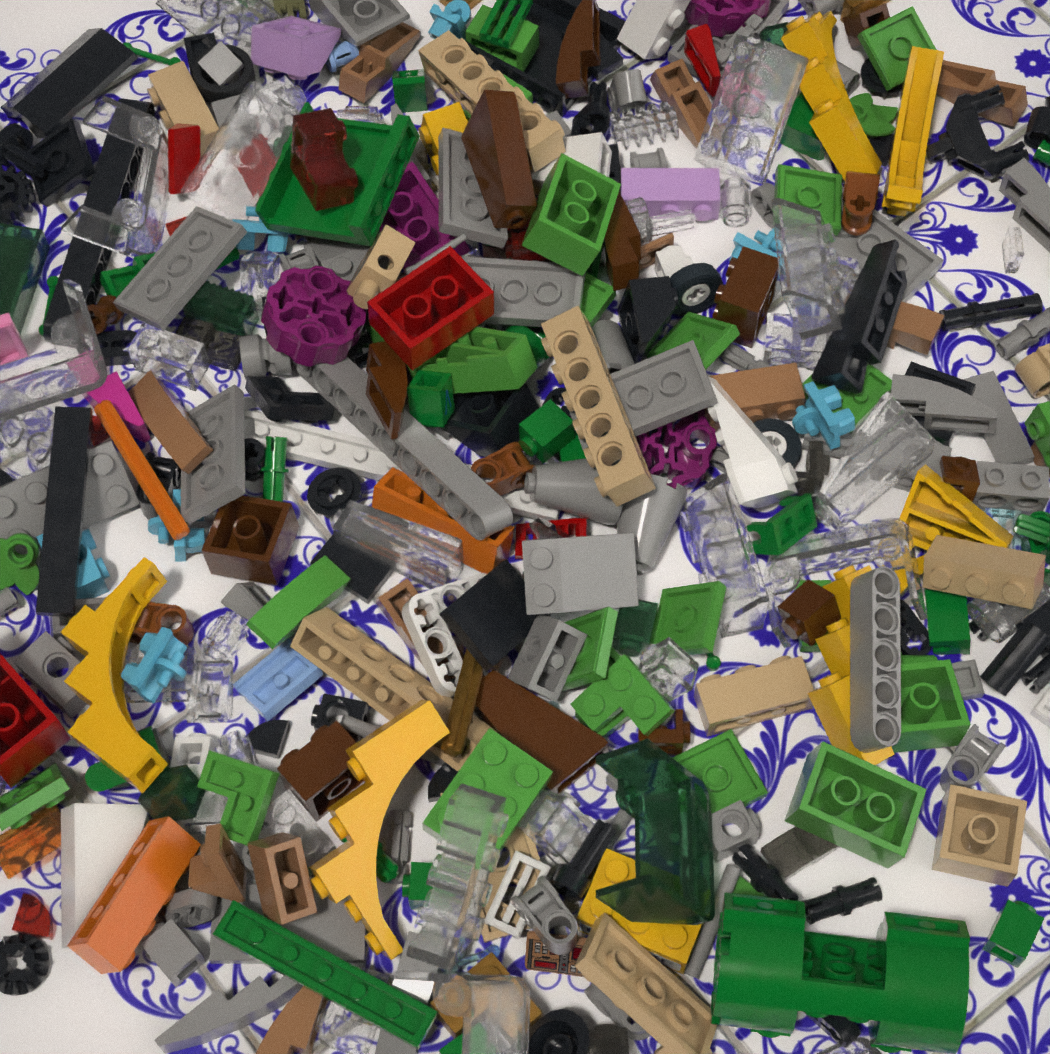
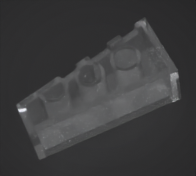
(460, 877)

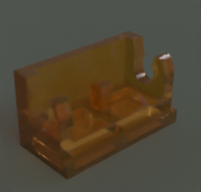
(31, 841)

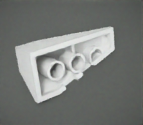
(753, 464)

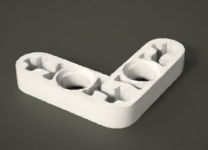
(433, 604)

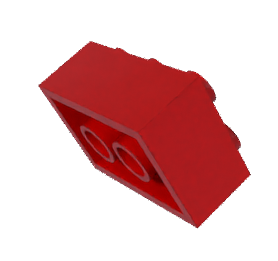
(431, 307)

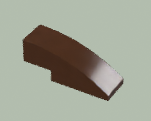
(579, 50)
(622, 246)
(386, 386)

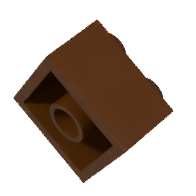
(747, 293)
(251, 539)
(319, 770)

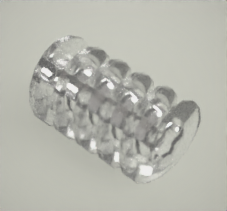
(644, 124)

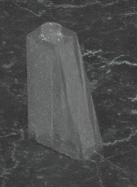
(875, 461)
(400, 544)

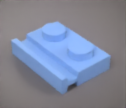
(277, 680)

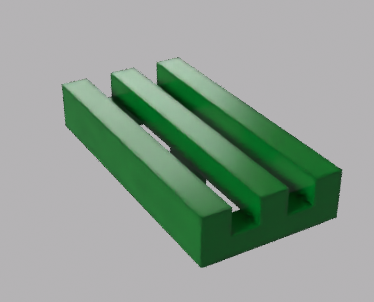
(493, 16)

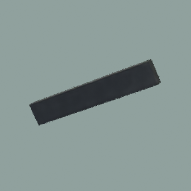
(64, 512)

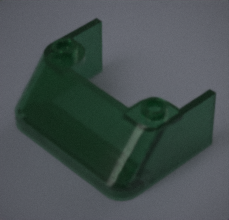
(670, 838)

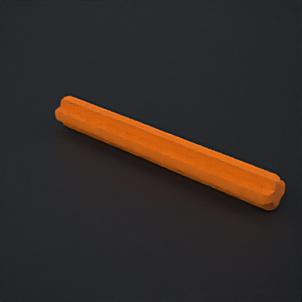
(142, 470)

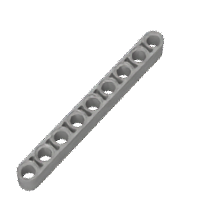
(415, 451)

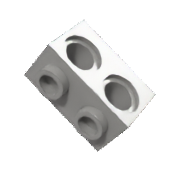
(1012, 487)

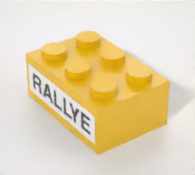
(666, 942)

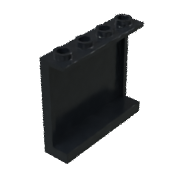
(540, 73)

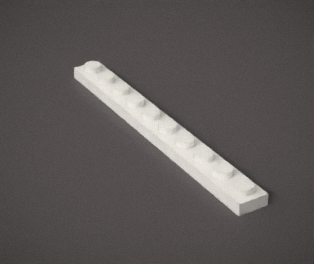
(359, 455)

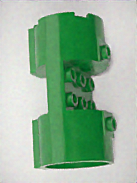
(903, 983)

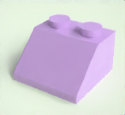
(292, 46)

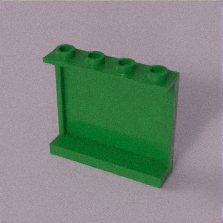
(379, 159)

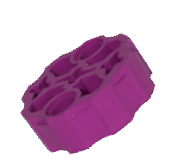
(724, 15)
(315, 317)
(691, 462)

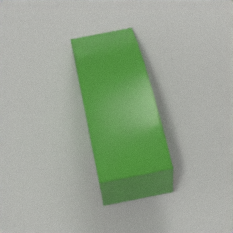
(301, 597)

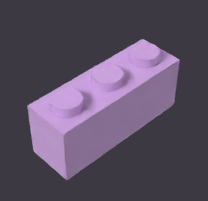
(674, 190)

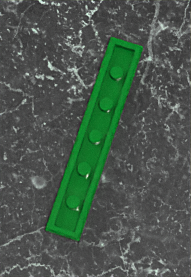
(326, 974)

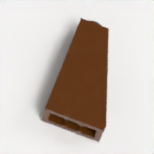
(500, 159)
(539, 730)

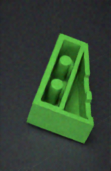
(484, 361)

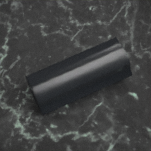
(1015, 657)

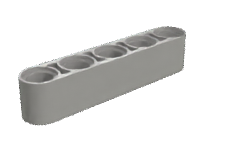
(875, 660)

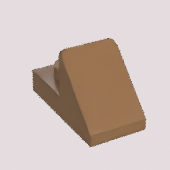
(218, 867)

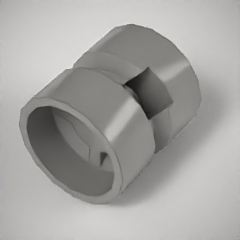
(260, 357)

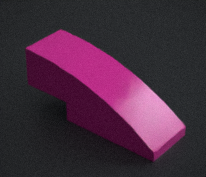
(115, 391)

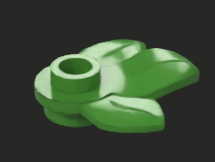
(873, 118)
(19, 568)

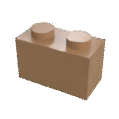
(282, 877)

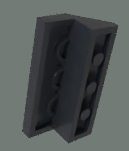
(70, 82)

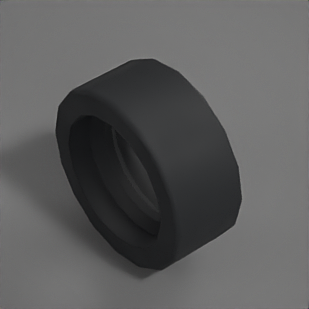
(214, 93)

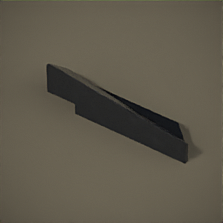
(866, 322)

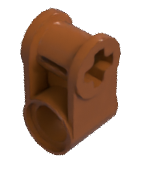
(859, 201)
(505, 467)
(162, 615)

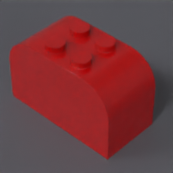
(27, 727)

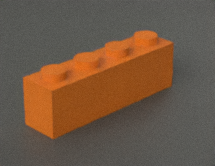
(405, 499)
(134, 896)

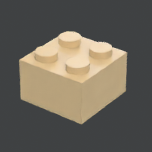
(979, 835)

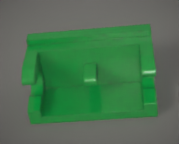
(785, 527)
(947, 622)

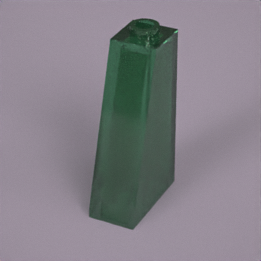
(21, 264)

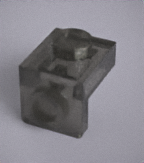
(815, 468)
(608, 1040)

